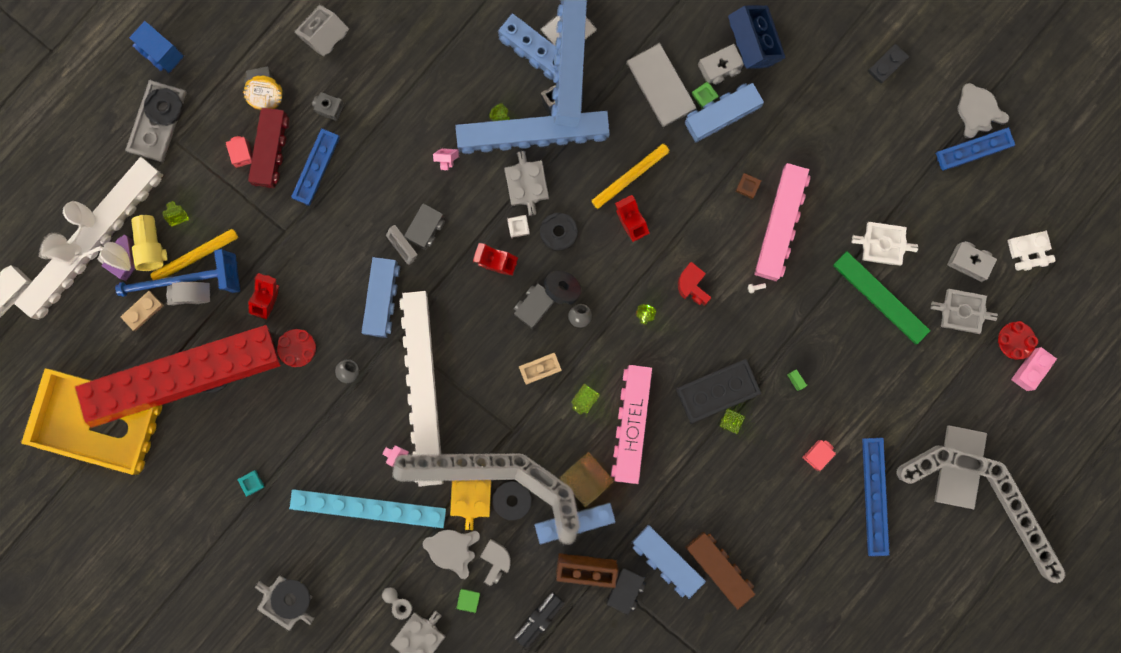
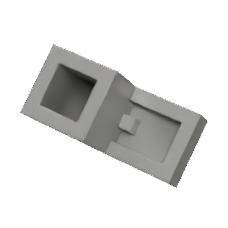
(188, 293)
(499, 557)

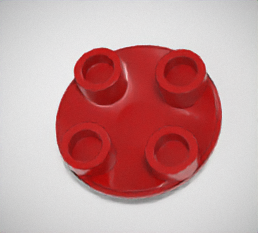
(1017, 340)
(296, 348)

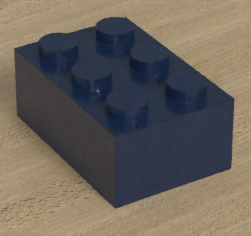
(756, 36)

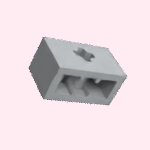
(729, 57)
(961, 261)

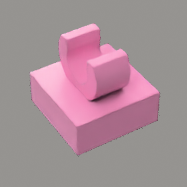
(446, 157)
(392, 454)

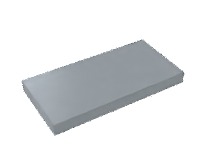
(661, 85)
(148, 138)
(956, 485)

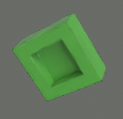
(704, 94)
(796, 380)
(468, 600)

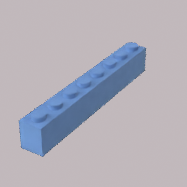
(569, 62)
(530, 132)

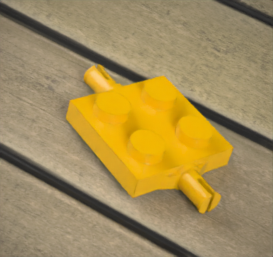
(470, 499)

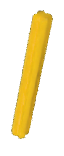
(630, 176)
(194, 255)

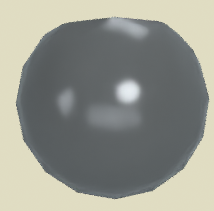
(580, 315)
(347, 371)

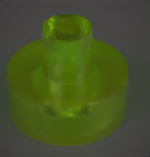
(499, 113)
(645, 313)

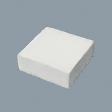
(518, 226)

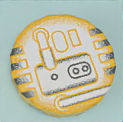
(262, 92)

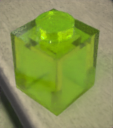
(584, 399)

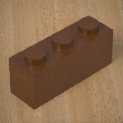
(586, 570)

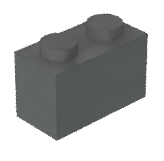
(425, 226)
(534, 306)

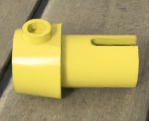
(146, 250)

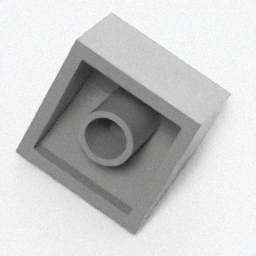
(322, 30)

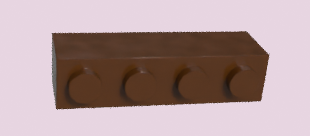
(718, 568)

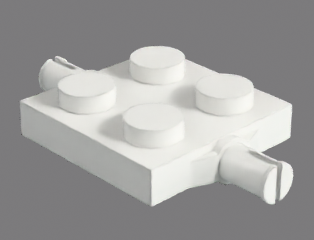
(884, 243)

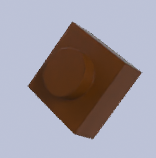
(748, 186)

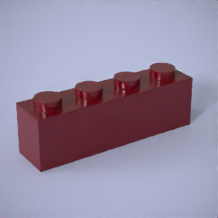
(268, 148)

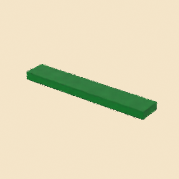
(881, 298)

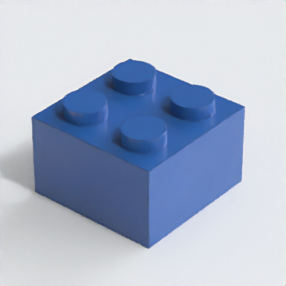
(155, 47)

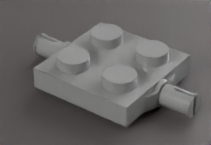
(526, 183)
(964, 311)
(265, 606)
(419, 635)

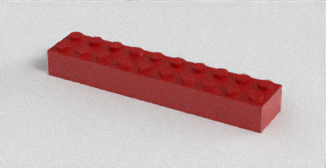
(177, 376)

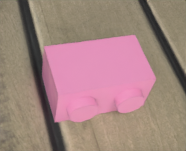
(1034, 369)

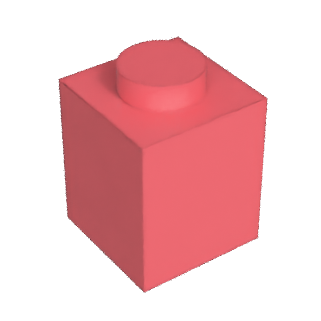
(239, 151)
(819, 454)

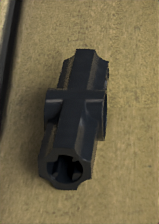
(539, 620)

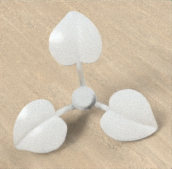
(57, 248)

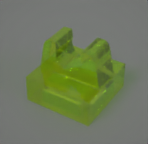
(175, 214)
(732, 421)

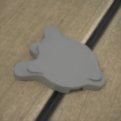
(978, 109)
(451, 550)

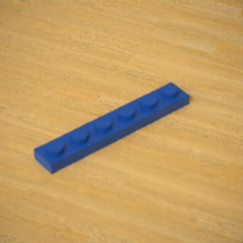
(875, 497)

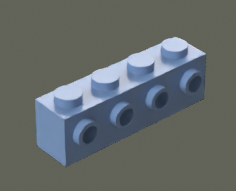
(529, 44)

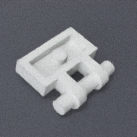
(1031, 244)

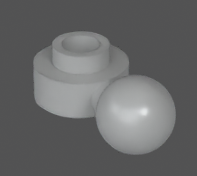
(390, 596)

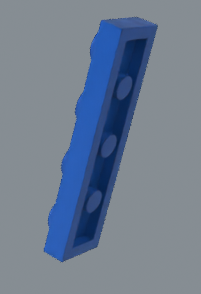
(975, 149)
(315, 167)

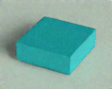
(251, 483)

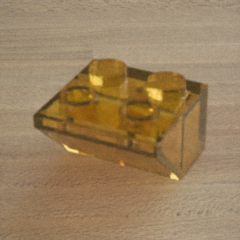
(587, 479)

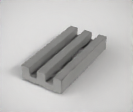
(401, 244)

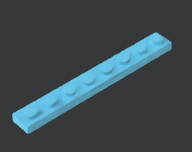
(368, 508)

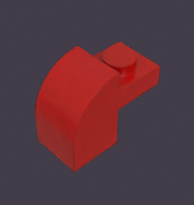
(631, 218)
(495, 259)
(688, 284)
(264, 296)

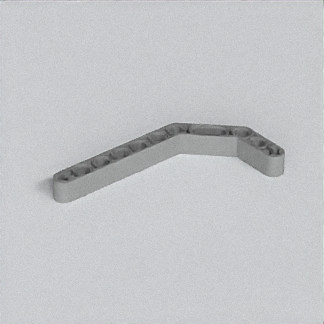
(496, 467)
(1006, 498)

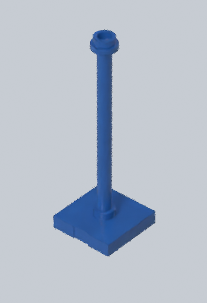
(225, 271)

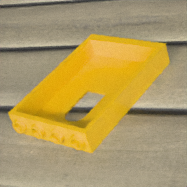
(59, 427)

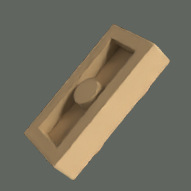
(142, 311)
(540, 368)

